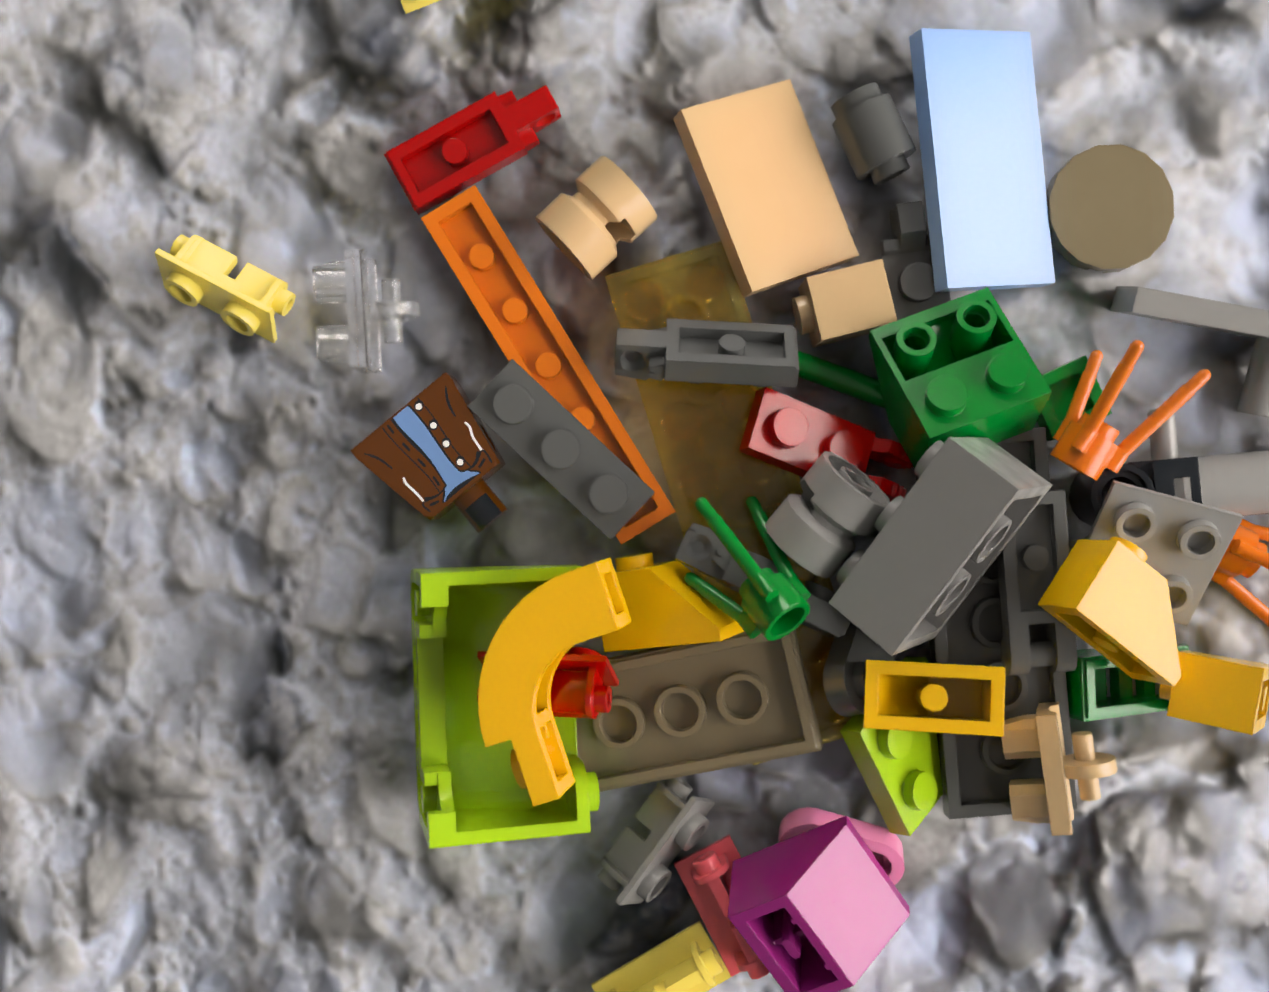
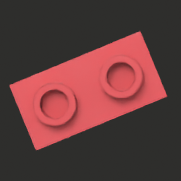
(708, 883)

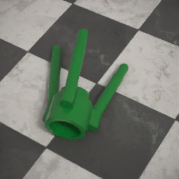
(771, 600)

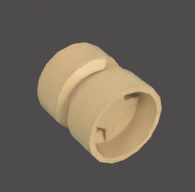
(597, 217)

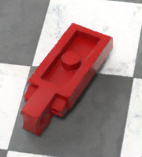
(470, 145)

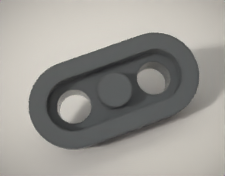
(846, 670)

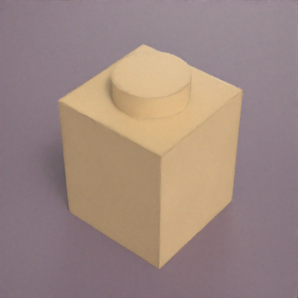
(844, 303)

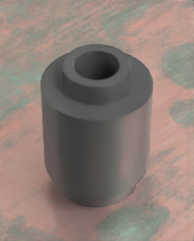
(872, 134)

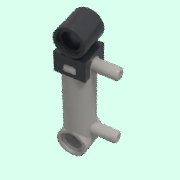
(1223, 481)

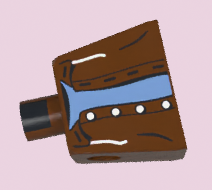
(437, 455)

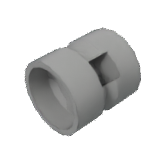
(821, 522)

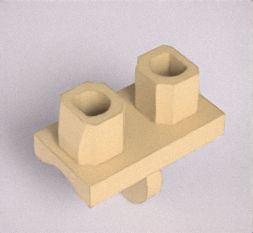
(1050, 797)

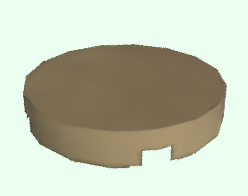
(1109, 208)

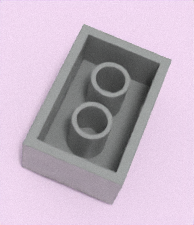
(937, 541)

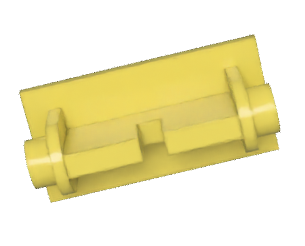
(199, 274)
(677, 965)

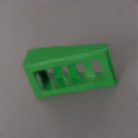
(1089, 690)

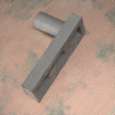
(1212, 316)

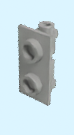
(643, 863)

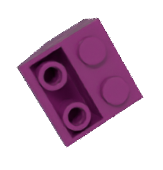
(816, 907)

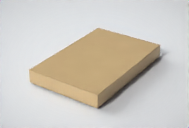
(765, 186)

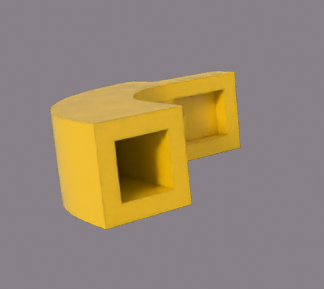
(522, 665)

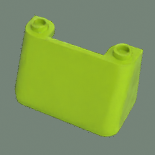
(461, 786)

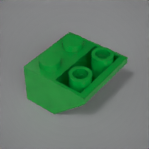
(956, 375)

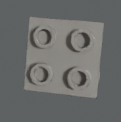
(1177, 535)

